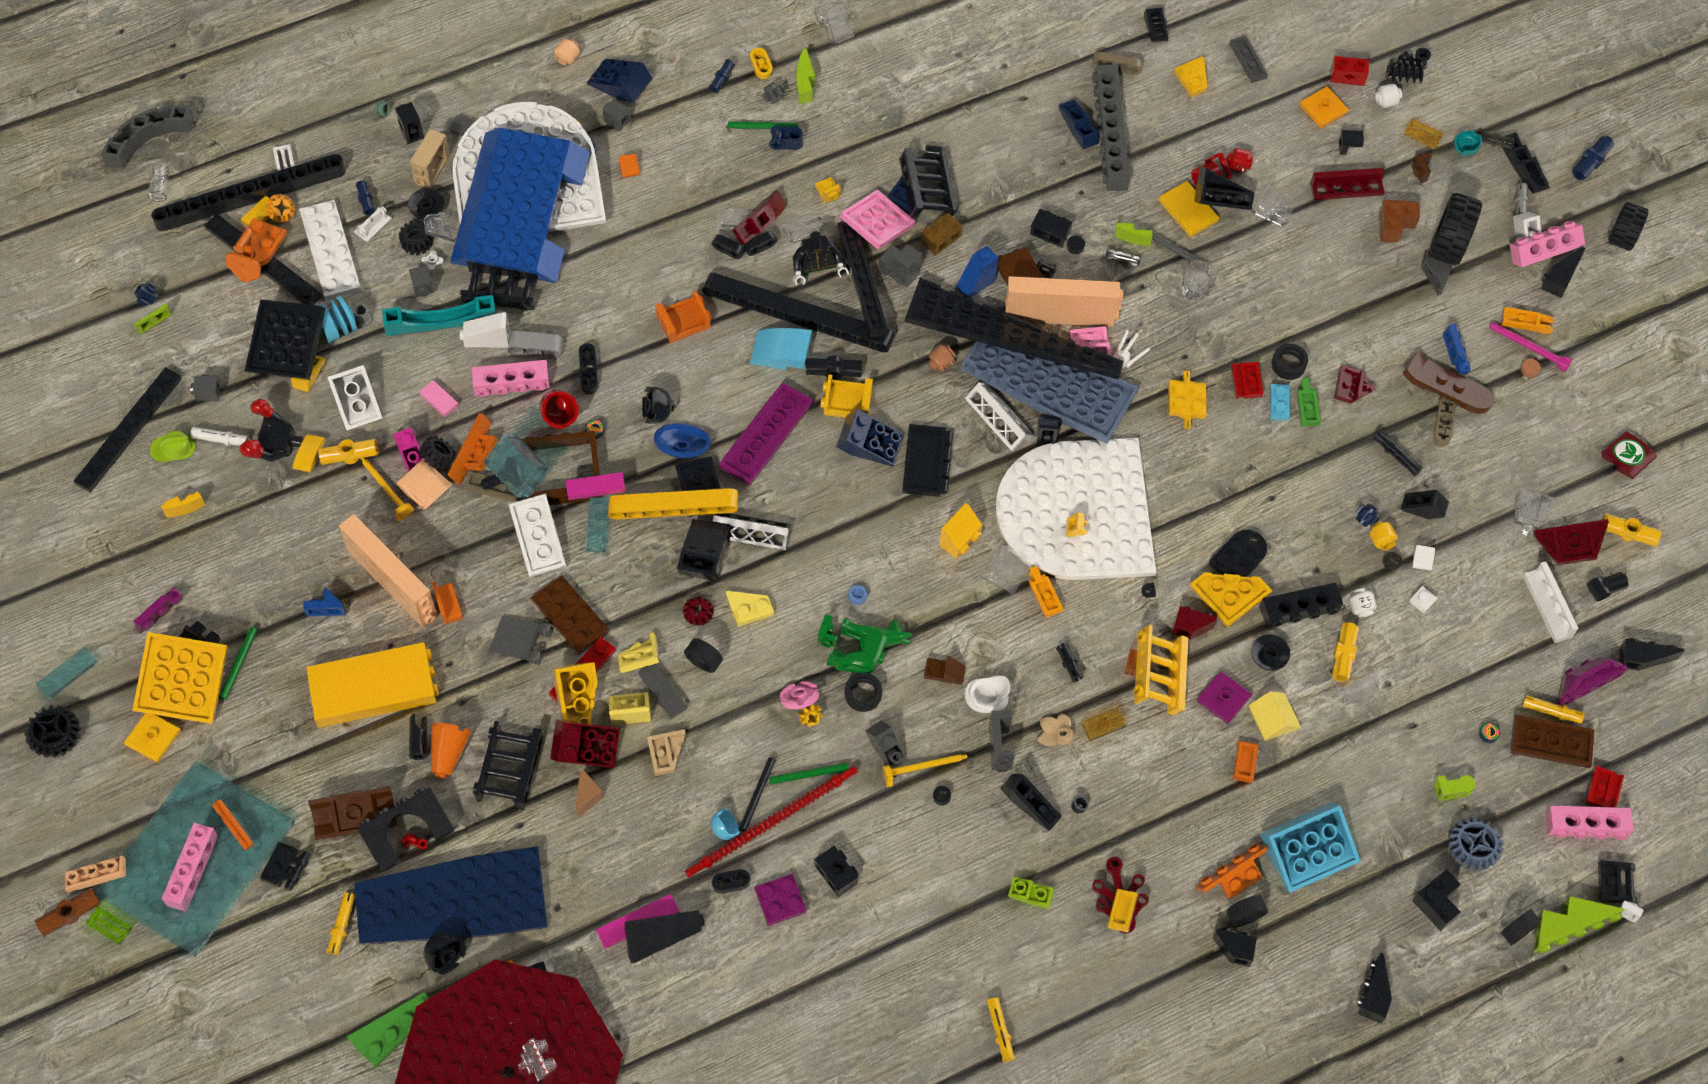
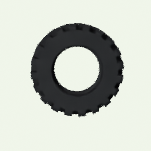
(1455, 229)

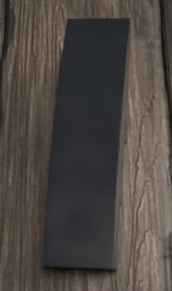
(1526, 166)

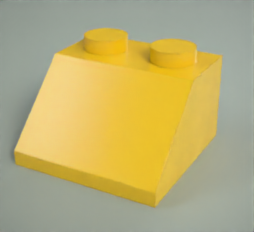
(960, 532)

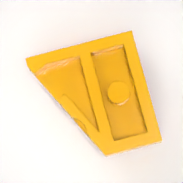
(1193, 76)

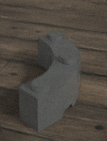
(142, 128)

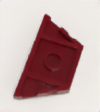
(1573, 542)

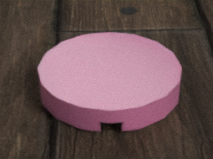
(799, 696)

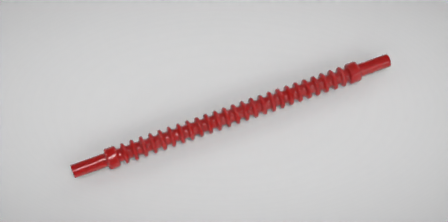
(706, 861)

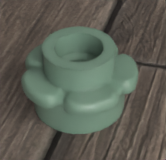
(382, 108)

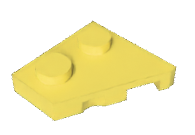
(749, 607)
(639, 655)

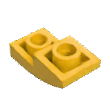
(308, 453)
(175, 507)

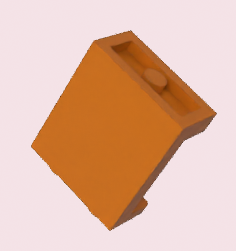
(684, 317)

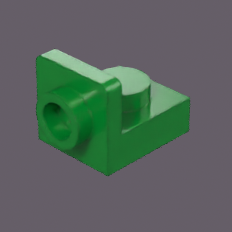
(825, 633)

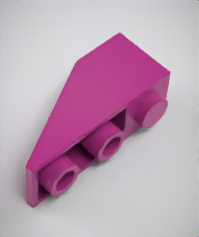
(407, 448)

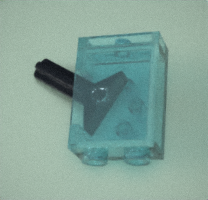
(514, 466)

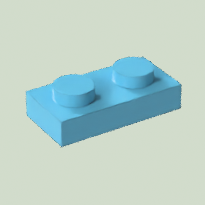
(1279, 402)

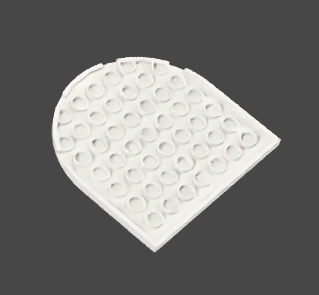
(575, 204)
(1083, 478)

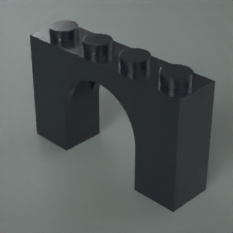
(423, 805)

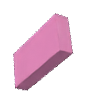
(439, 398)

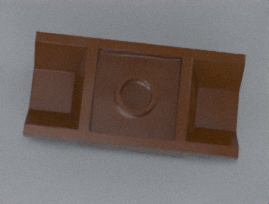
(343, 812)

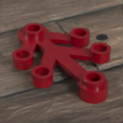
(1115, 871)

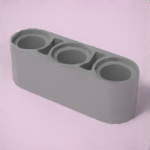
(535, 344)

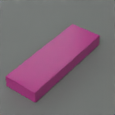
(595, 486)

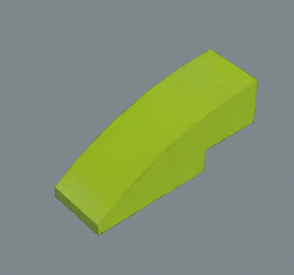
(805, 78)

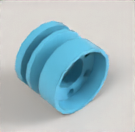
(337, 318)

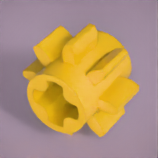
(810, 715)

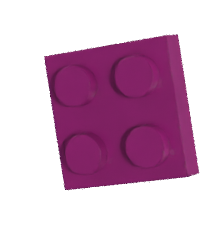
(780, 900)

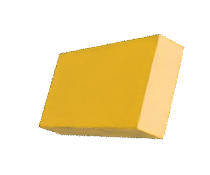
(257, 212)
(1122, 910)

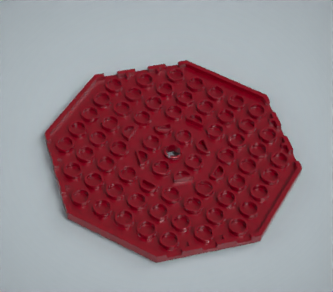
(489, 1015)

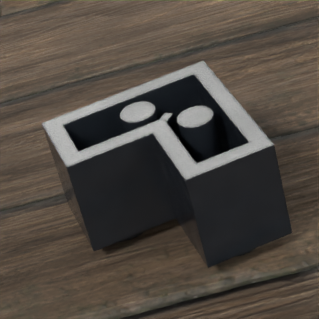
(1435, 902)

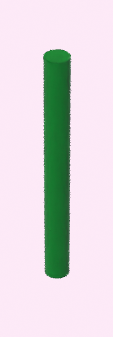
(758, 125)
(238, 663)
(808, 773)

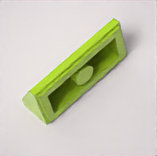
(152, 319)

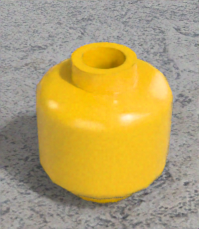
(1383, 535)

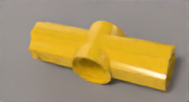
(348, 451)
(1639, 532)
(1345, 651)

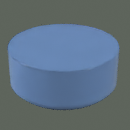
(857, 595)

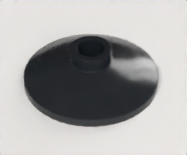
(423, 198)
(1270, 644)

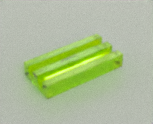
(95, 916)

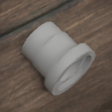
(365, 319)

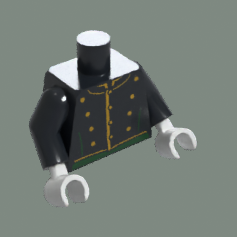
(816, 255)

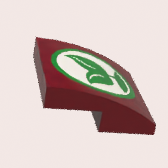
(1629, 455)

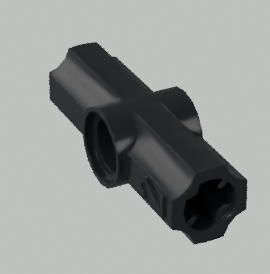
(834, 366)

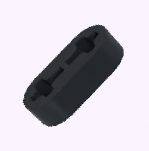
(760, 243)
(728, 246)
(732, 885)

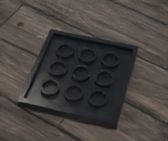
(285, 339)

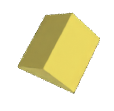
(629, 708)
(1274, 715)

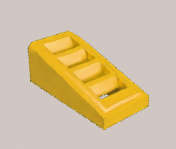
(306, 385)

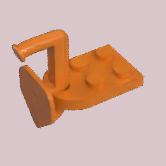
(254, 249)

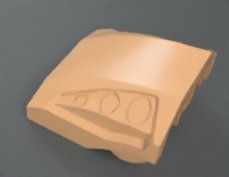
(423, 484)

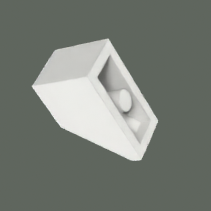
(1526, 224)

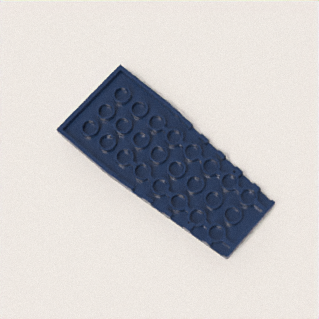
(462, 896)

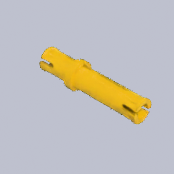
(1559, 711)
(338, 932)
(1006, 1052)

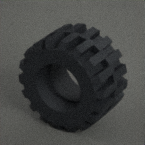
(1628, 226)

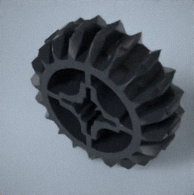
(48, 721)

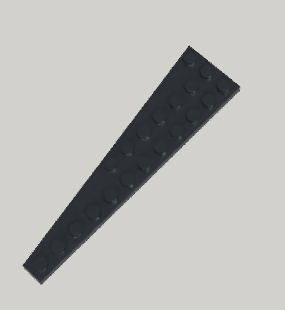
(964, 318)

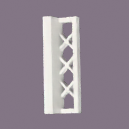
(1006, 414)
(1551, 603)

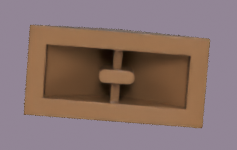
(587, 794)

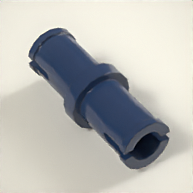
(721, 76)
(365, 197)

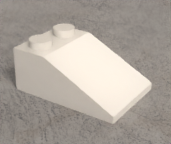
(355, 397)

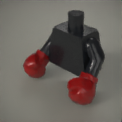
(275, 435)

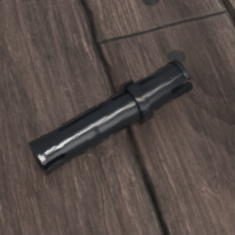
(1401, 456)

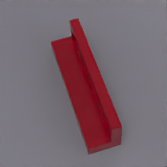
(1345, 180)

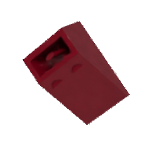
(584, 743)

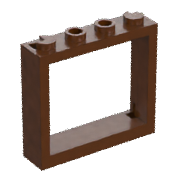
(560, 496)

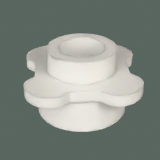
(432, 265)

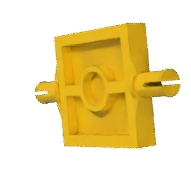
(1187, 399)

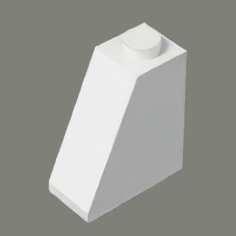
(486, 332)

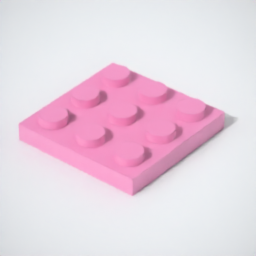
(877, 219)

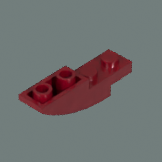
(760, 218)

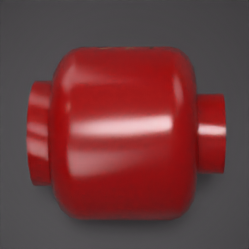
(1240, 160)

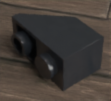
(1235, 946)

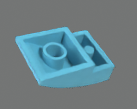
(781, 348)

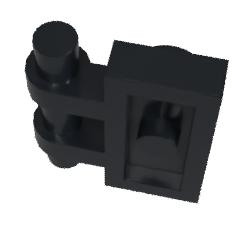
(280, 863)

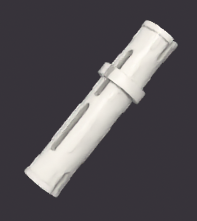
(227, 438)

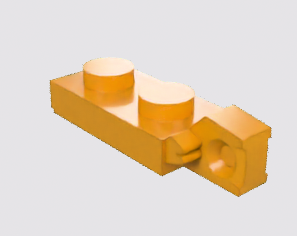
(1044, 593)

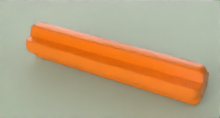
(233, 824)

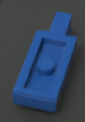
(1456, 350)

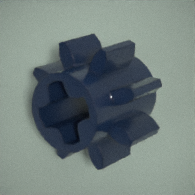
(146, 294)
(1367, 515)

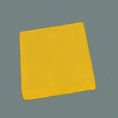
(1187, 213)

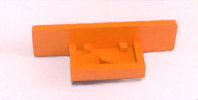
(474, 450)
(1237, 874)

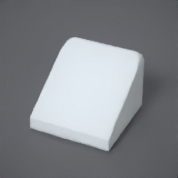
(1423, 557)

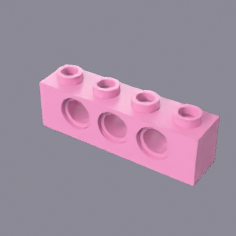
(1556, 245)
(501, 373)
(1619, 817)
(190, 867)

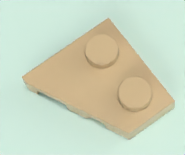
(665, 751)

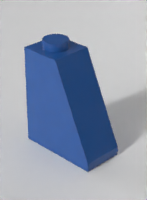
(978, 273)

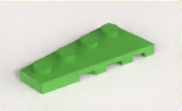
(386, 1033)

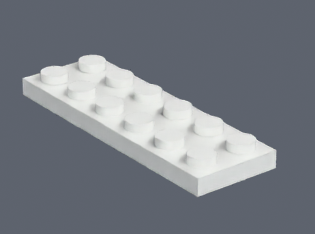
(330, 249)

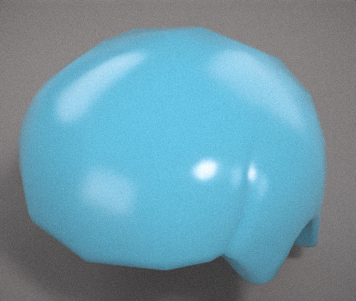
(724, 825)

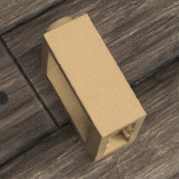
(430, 158)

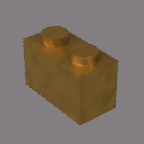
(941, 234)

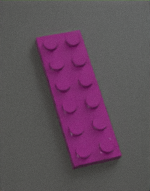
(766, 434)

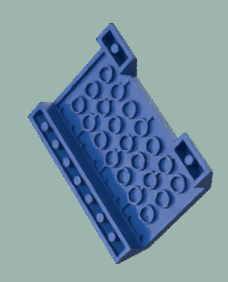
(515, 201)

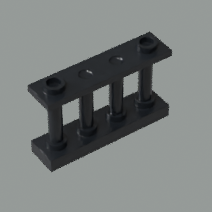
(914, 191)
(502, 300)
(524, 777)

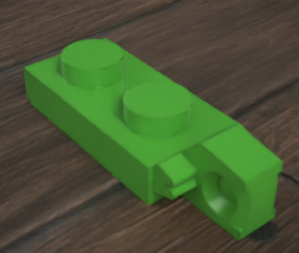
(1308, 404)

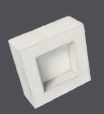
(1423, 599)
(1631, 911)

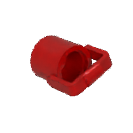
(1211, 165)

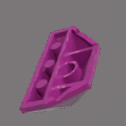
(1588, 678)

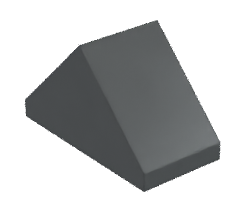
(1436, 272)

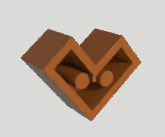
(1395, 216)

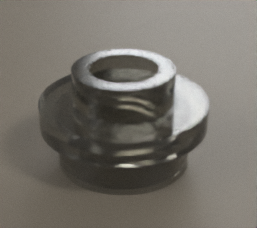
(1392, 565)

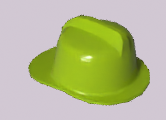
(172, 447)

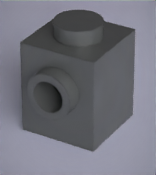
(616, 114)
(421, 281)
(206, 388)

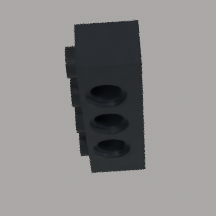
(1328, 594)

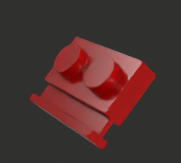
(1247, 380)
(1604, 788)

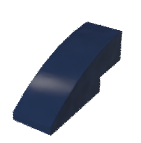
(1079, 124)

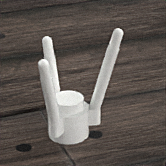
(1124, 355)

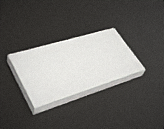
(537, 535)

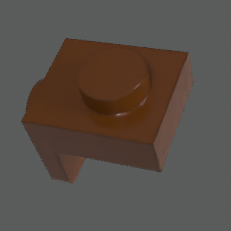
(1421, 168)

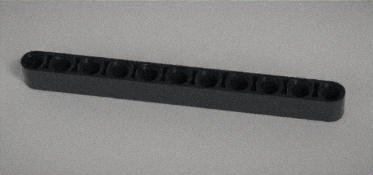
(238, 195)
(794, 311)

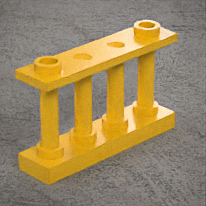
(1177, 670)

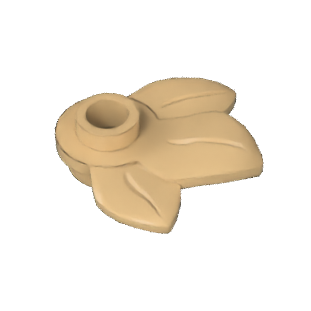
(1054, 728)

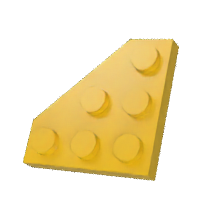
(1230, 594)

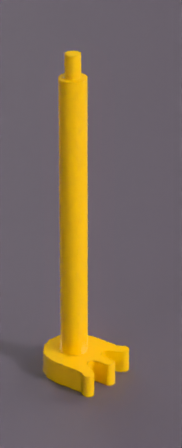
(403, 510)
(888, 772)

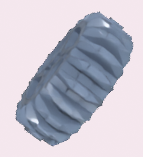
(1484, 831)

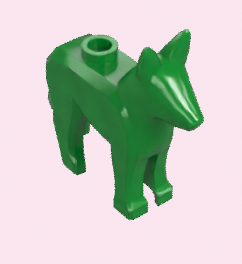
(872, 645)

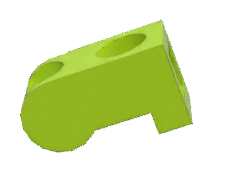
(1453, 788)

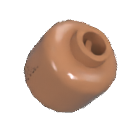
(941, 358)

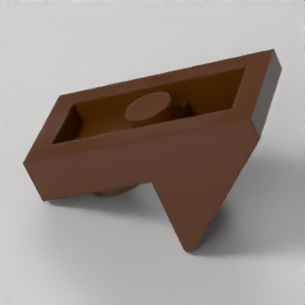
(945, 671)

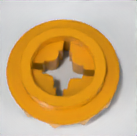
(275, 213)

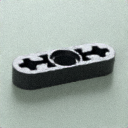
(584, 362)

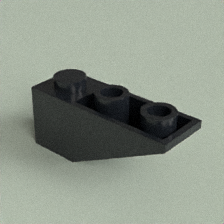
(1642, 655)
(1377, 997)

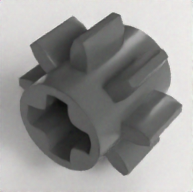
(773, 93)

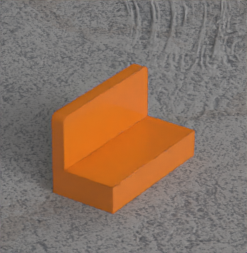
(447, 603)

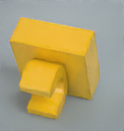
(1076, 525)

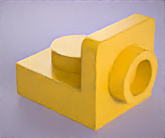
(828, 190)

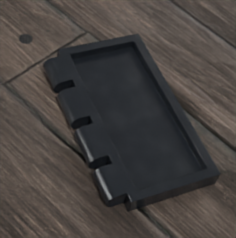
(927, 460)

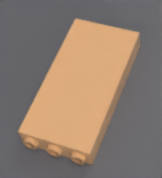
(1064, 301)
(388, 571)

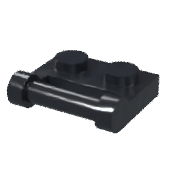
(1610, 881)

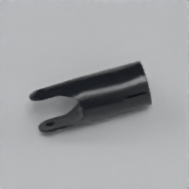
(417, 738)

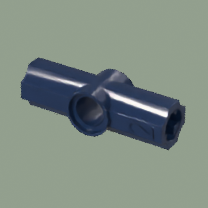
(1593, 158)

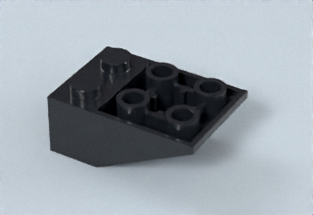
(703, 550)

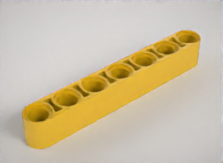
(673, 504)

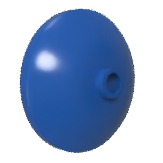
(682, 440)

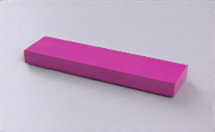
(614, 931)

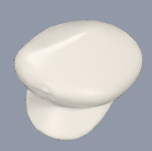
(988, 694)

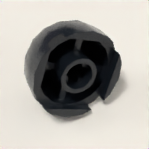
(656, 405)
(443, 952)

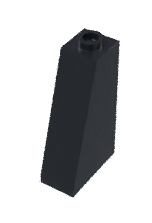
(657, 933)

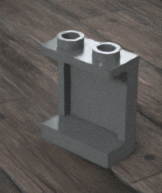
(998, 724)

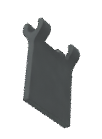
(518, 639)

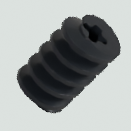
(1405, 70)

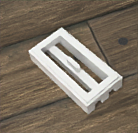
(282, 148)

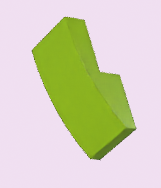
(1126, 232)
(1031, 893)

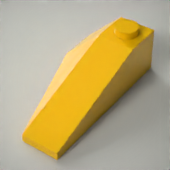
(576, 690)

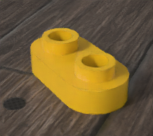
(762, 66)

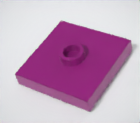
(1224, 697)

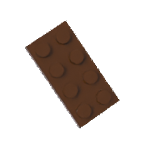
(570, 614)
(1552, 741)

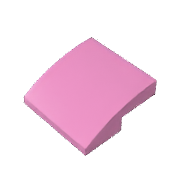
(1092, 337)

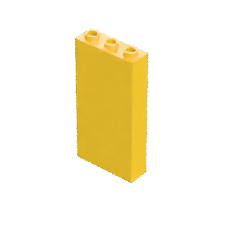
(372, 684)

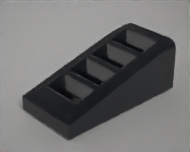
(1156, 12)

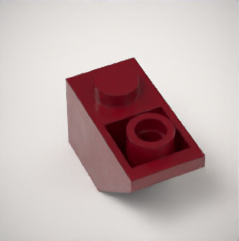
(1192, 622)

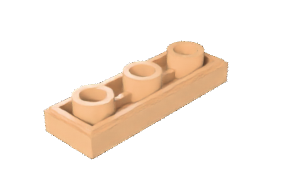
(95, 874)

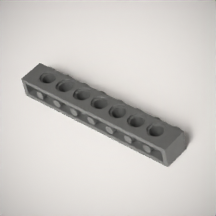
(1111, 128)

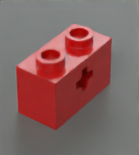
(1349, 70)

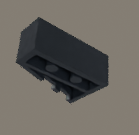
(1219, 191)

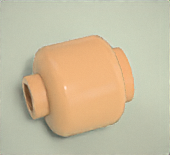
(567, 51)

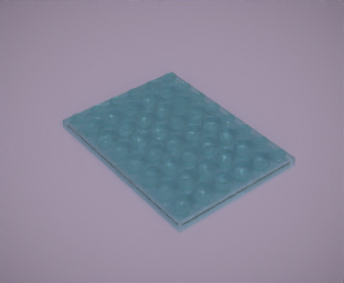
(226, 874)

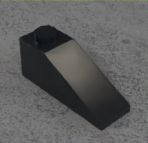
(1561, 274)
(1030, 800)

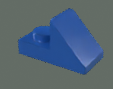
(328, 607)

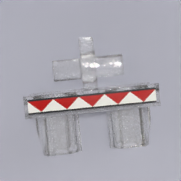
(534, 1061)

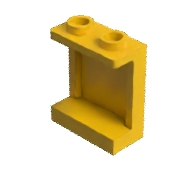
(845, 397)

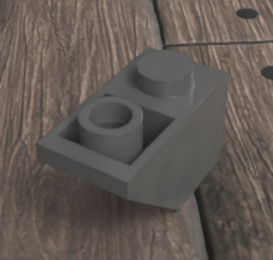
(886, 744)

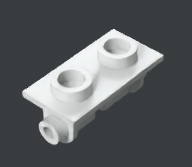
(373, 224)

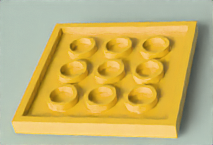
(180, 678)

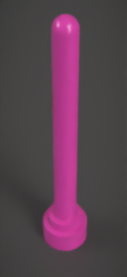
(1562, 362)

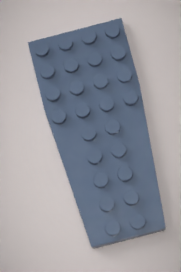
(1070, 395)

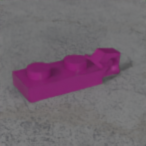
(157, 609)

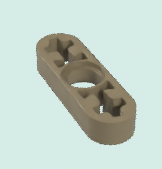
(1127, 64)
(1439, 427)

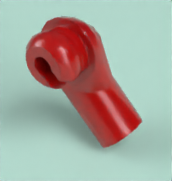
(414, 840)

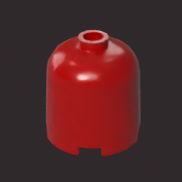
(558, 409)

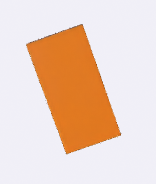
(1245, 762)

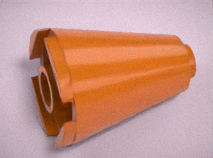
(446, 748)

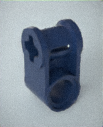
(786, 138)

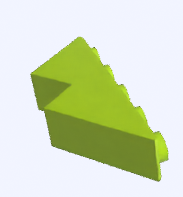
(1576, 919)

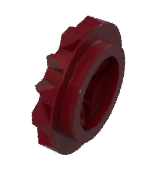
(702, 617)

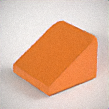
(629, 165)

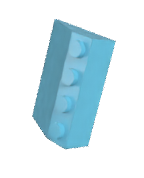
(1311, 846)

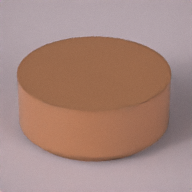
(1530, 368)

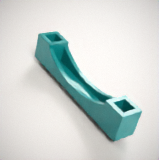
(402, 321)

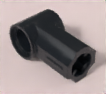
(1604, 587)

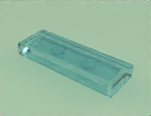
(597, 525)
(66, 673)

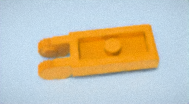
(1527, 320)

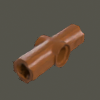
(55, 919)

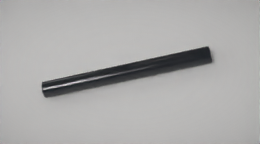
(757, 794)

